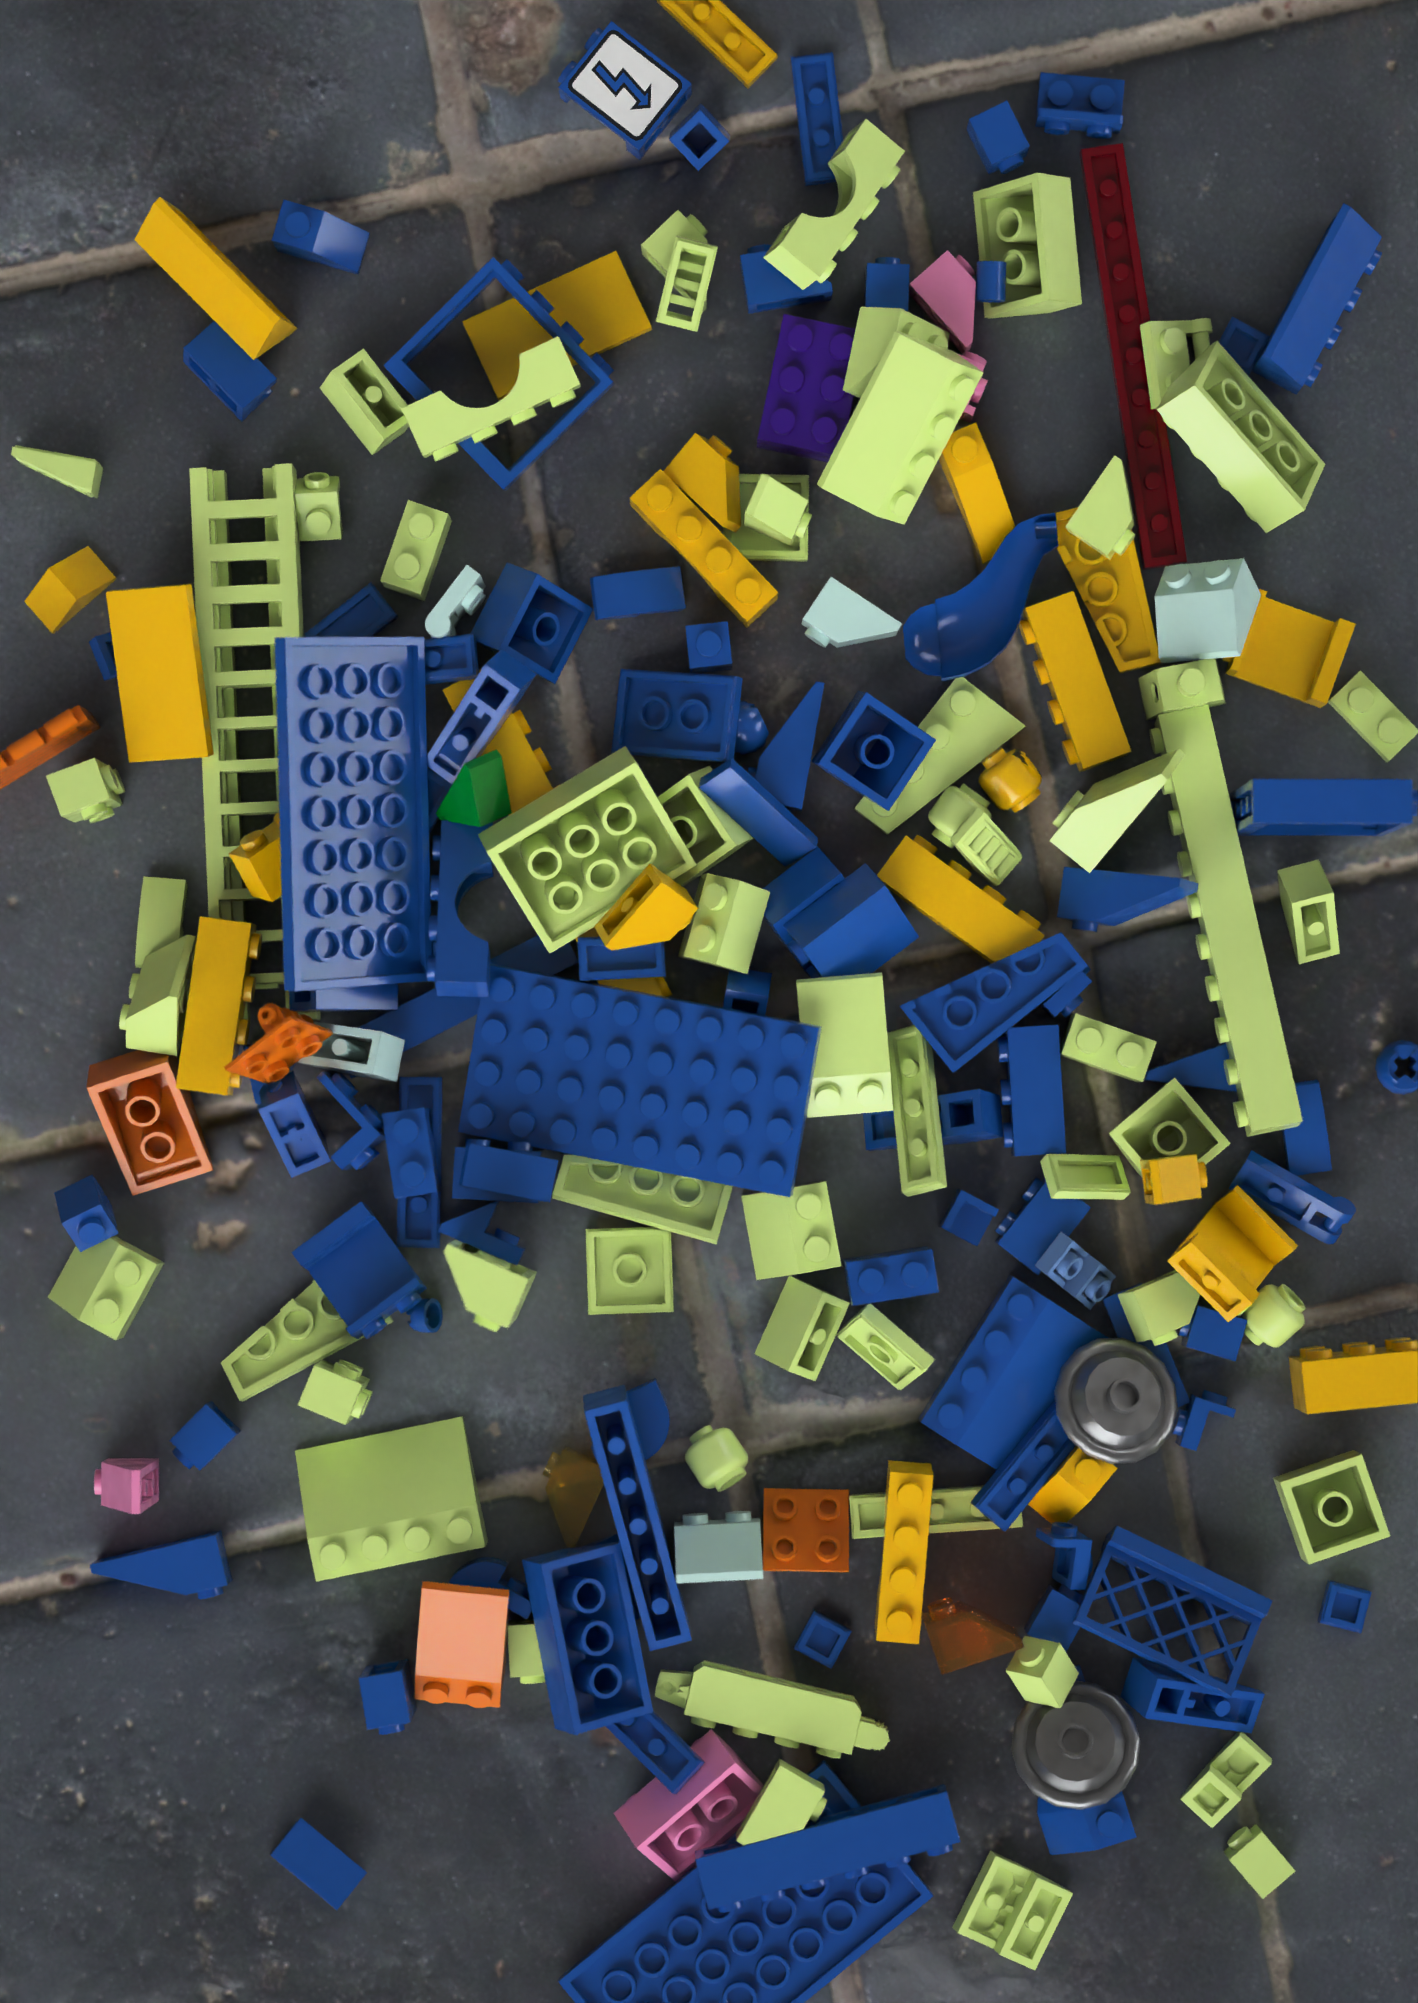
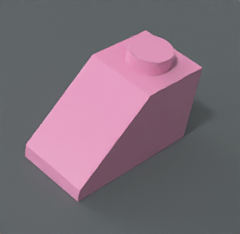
(948, 297)

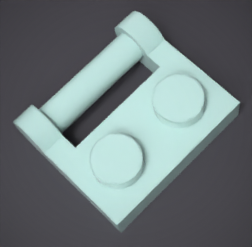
(462, 597)

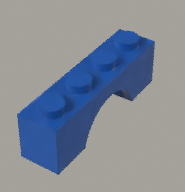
(461, 958)

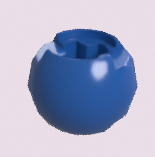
(750, 730)
(1386, 1067)

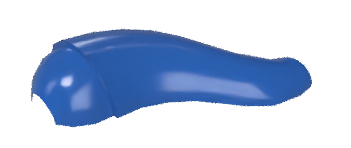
(980, 620)

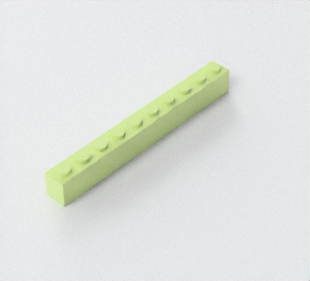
(1227, 924)

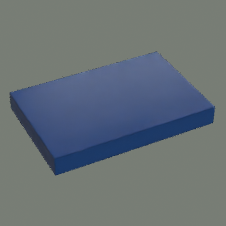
(677, 715)

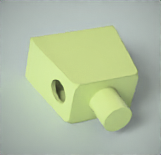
(1181, 687)

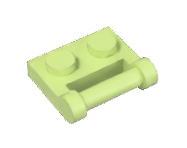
(1167, 351)

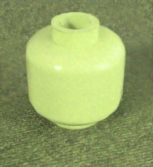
(953, 809)
(1274, 1316)
(716, 1458)

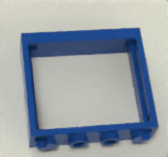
(540, 309)
(1323, 807)

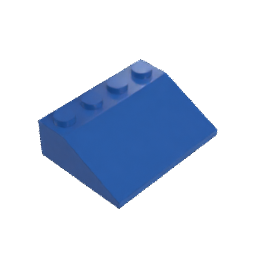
(1005, 1373)

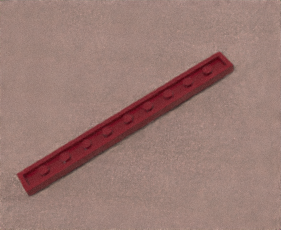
(1124, 311)

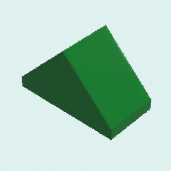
(477, 793)

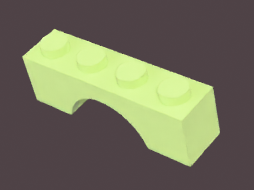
(861, 167)
(542, 377)

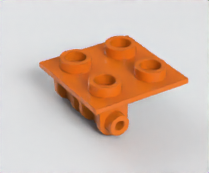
(285, 1042)
(806, 1530)

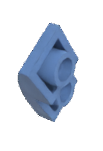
(1076, 1271)

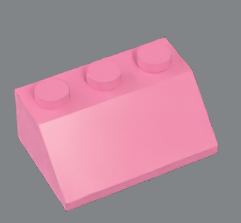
(699, 1816)

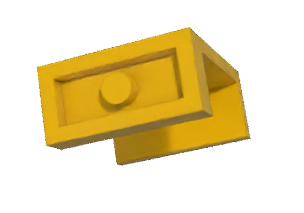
(1292, 652)
(1231, 1253)

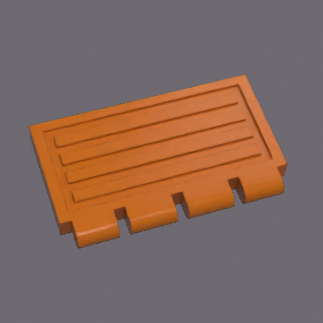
(45, 743)

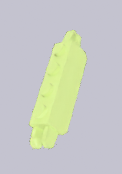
(771, 1707)

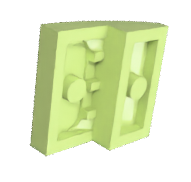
(1012, 1910)

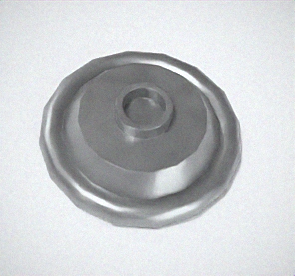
(1116, 1400)
(1077, 1752)

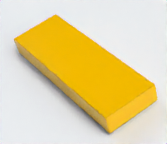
(723, 36)

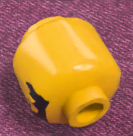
(1010, 779)

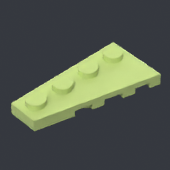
(966, 732)
(644, 1196)
(290, 1342)

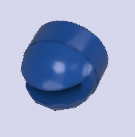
(426, 1316)

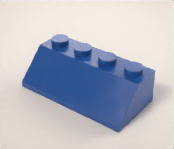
(1318, 301)
(587, 1637)

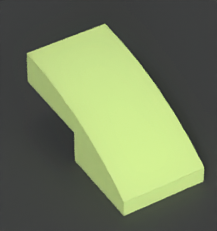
(159, 915)
(1226, 1778)

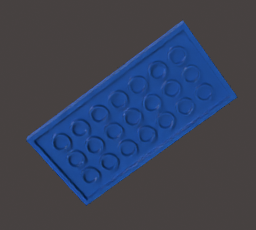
(353, 810)
(640, 1079)
(754, 1953)

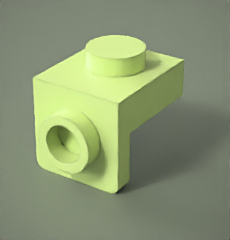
(318, 507)

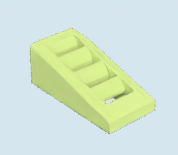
(697, 248)
(73, 471)
(986, 847)

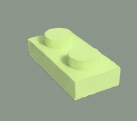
(1373, 716)

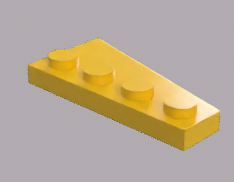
(1113, 597)

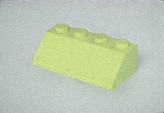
(900, 427)
(1242, 438)
(488, 1284)

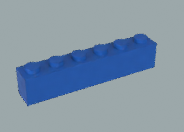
(637, 1517)
(829, 1847)

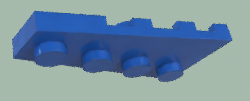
(984, 1004)

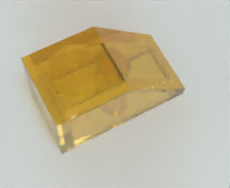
(572, 1490)

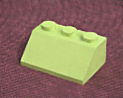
(1034, 232)

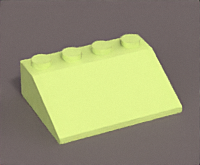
(584, 847)
(390, 1499)

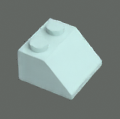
(1204, 610)
(718, 1548)

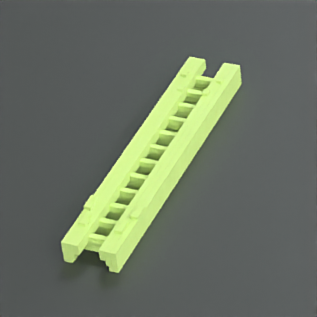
(217, 641)

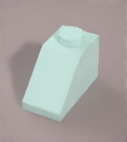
(846, 618)
(358, 1053)

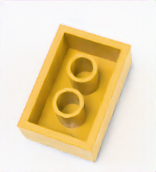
(1355, 1376)

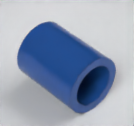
(991, 281)

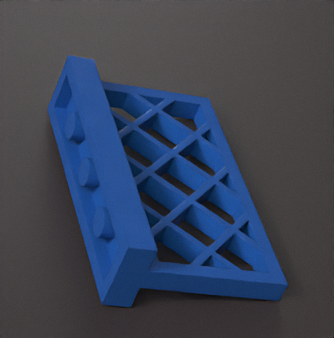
(1187, 1578)

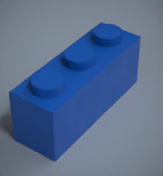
(1032, 1090)

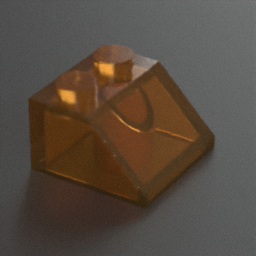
(966, 1635)

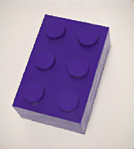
(805, 391)

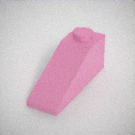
(128, 1483)

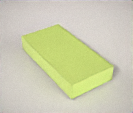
(1085, 1176)

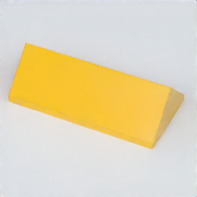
(212, 280)

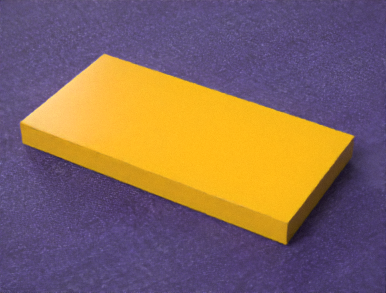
(591, 299)
(159, 673)

